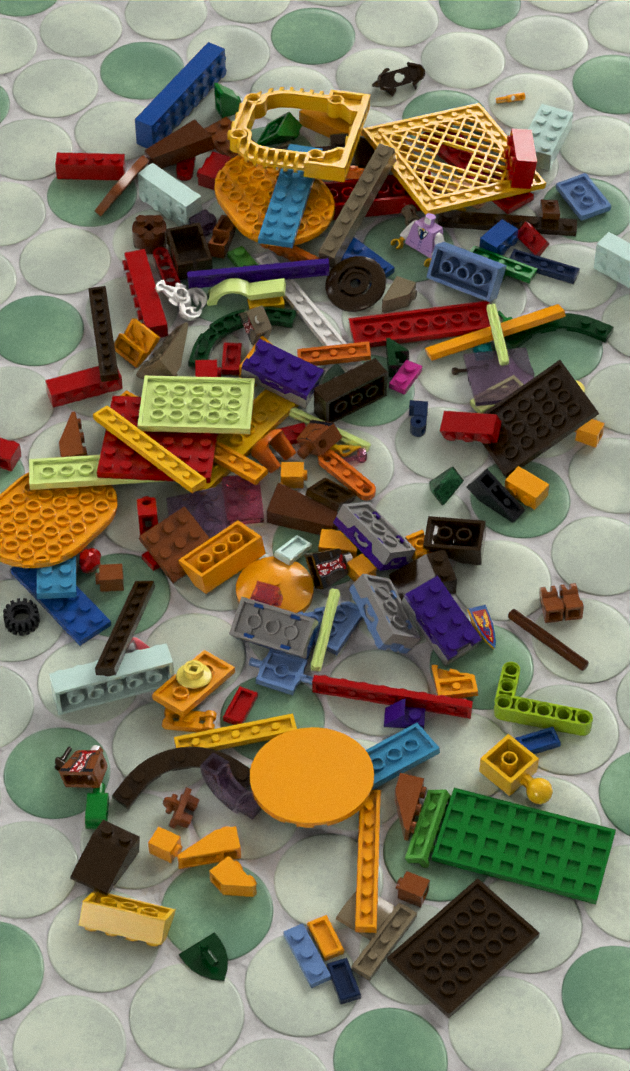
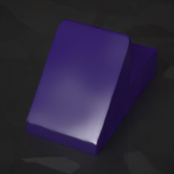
(402, 717)

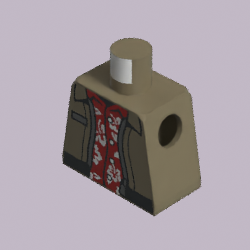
(256, 323)

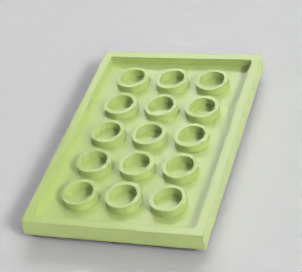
(196, 404)

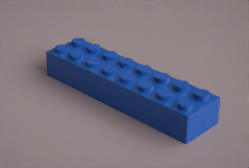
(180, 95)

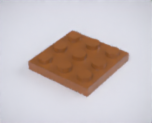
(173, 540)

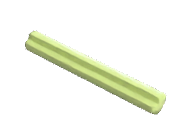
(497, 334)

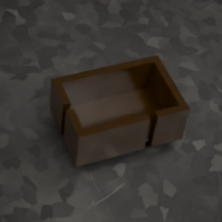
(188, 249)

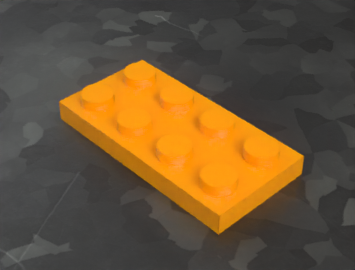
(183, 699)

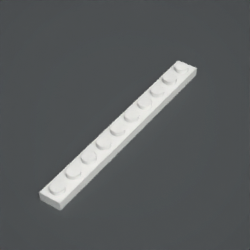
(309, 313)

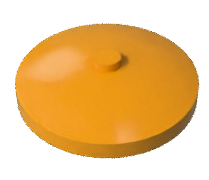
(293, 580)

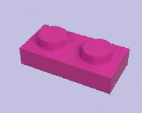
(405, 377)

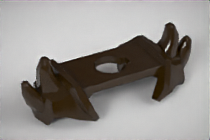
(412, 73)

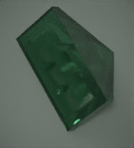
(445, 484)

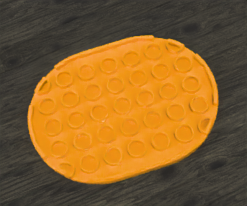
(246, 194)
(51, 524)

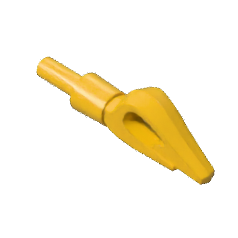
(340, 448)

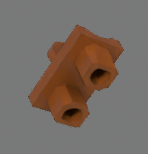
(185, 801)

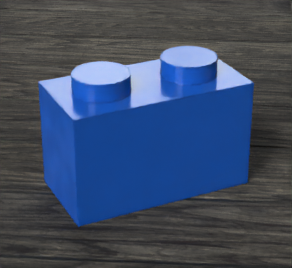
(499, 238)

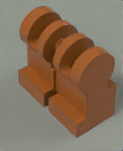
(554, 607)

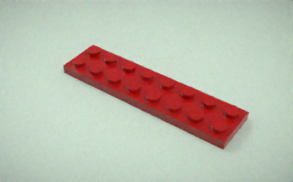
(461, 159)
(420, 324)

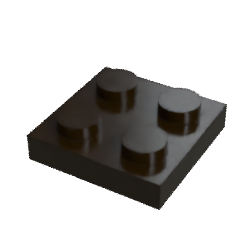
(330, 494)

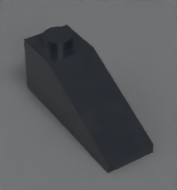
(495, 495)

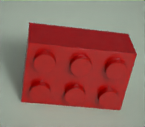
(520, 158)

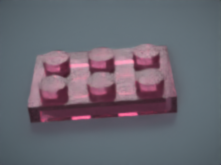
(242, 500)

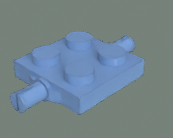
(281, 671)

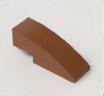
(222, 237)

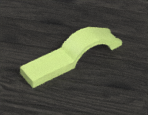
(252, 290)

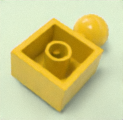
(513, 765)

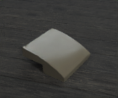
(348, 913)

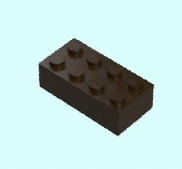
(350, 391)

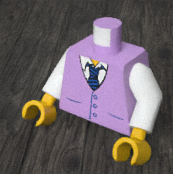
(422, 236)

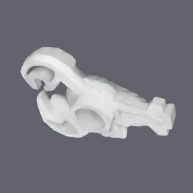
(182, 298)

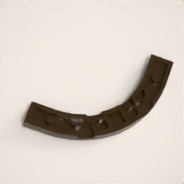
(168, 761)

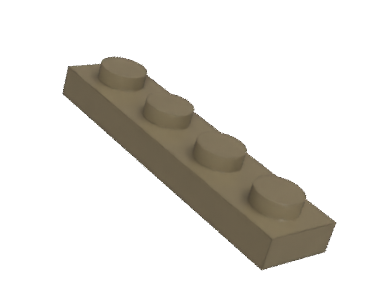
(384, 941)

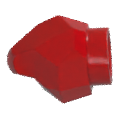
(89, 560)

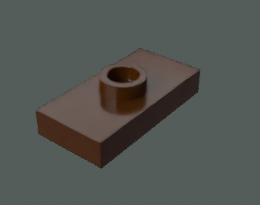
(550, 209)

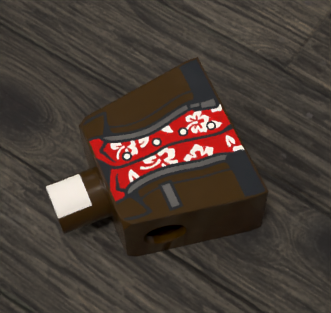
(327, 566)

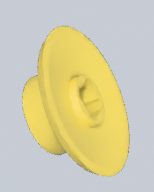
(193, 674)

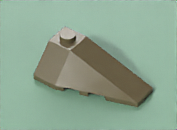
(168, 357)

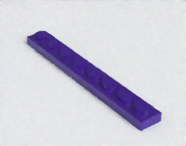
(258, 273)

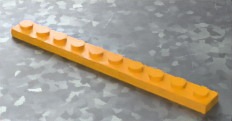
(233, 460)

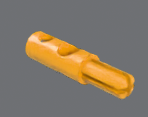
(519, 96)

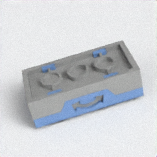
(384, 613)

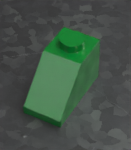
(225, 101)

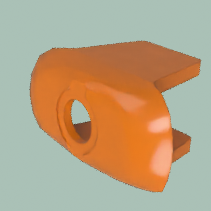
(264, 455)

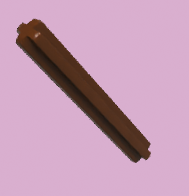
(548, 639)

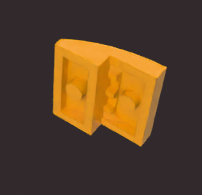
(136, 343)

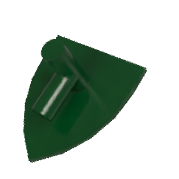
(207, 958)

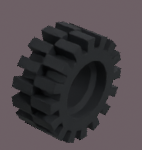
(21, 607)

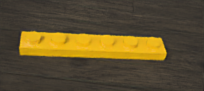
(238, 734)

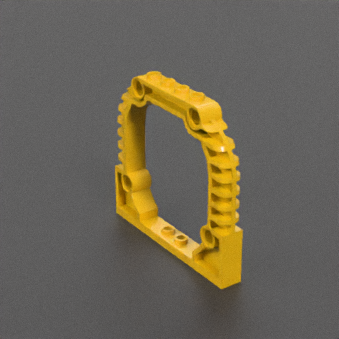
(315, 163)

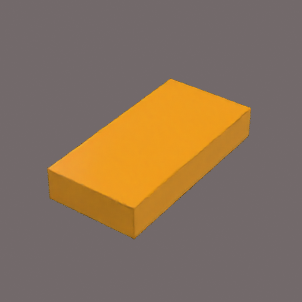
(325, 938)

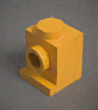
(417, 540)

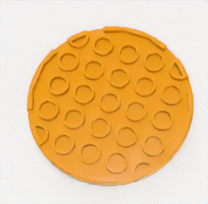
(311, 777)

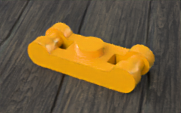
(190, 722)

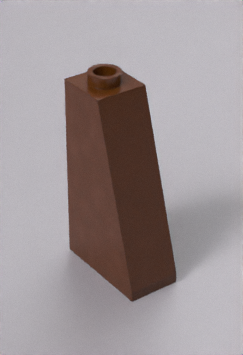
(180, 145)
(299, 512)

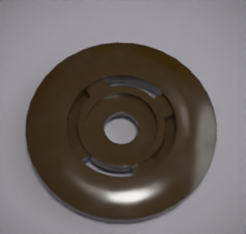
(351, 298)

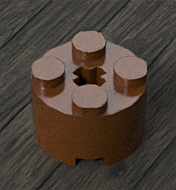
(149, 232)

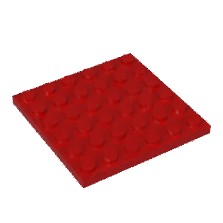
(122, 462)

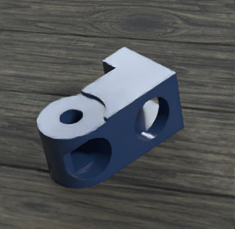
(418, 422)

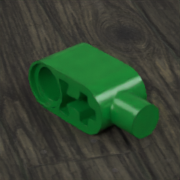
(96, 807)

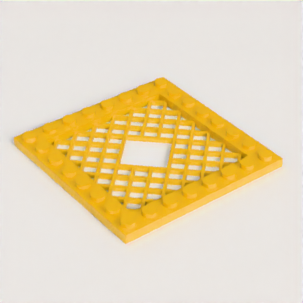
(438, 203)

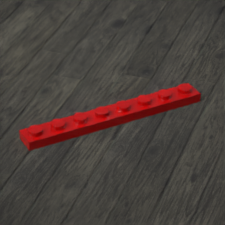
(388, 696)

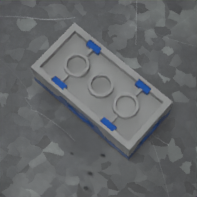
(274, 628)

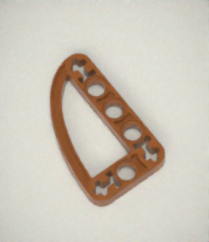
(121, 185)

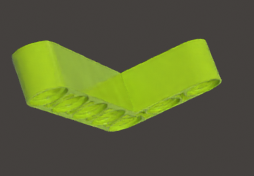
(534, 708)

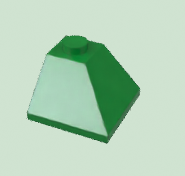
(280, 130)

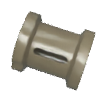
(408, 214)

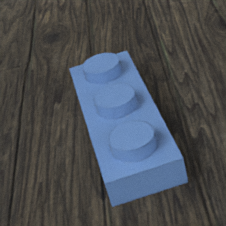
(307, 955)

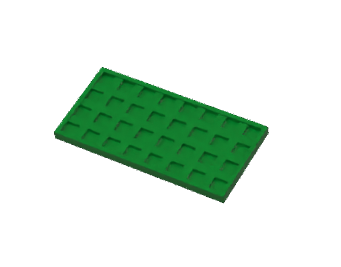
(524, 845)

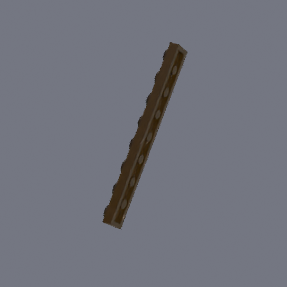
(486, 221)
(103, 334)
(124, 628)

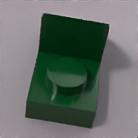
(395, 354)

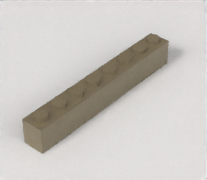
(358, 204)

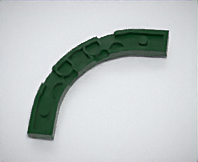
(571, 322)
(229, 323)

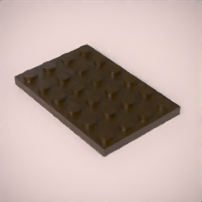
(538, 417)
(463, 947)

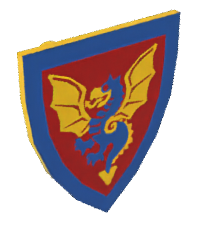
(483, 624)

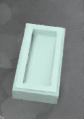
(292, 550)

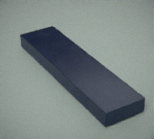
(547, 267)

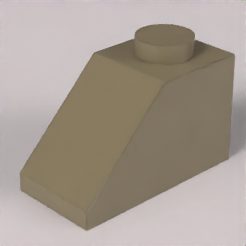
(399, 295)

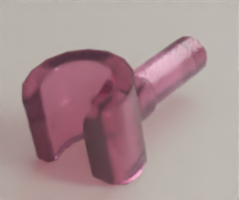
(361, 456)

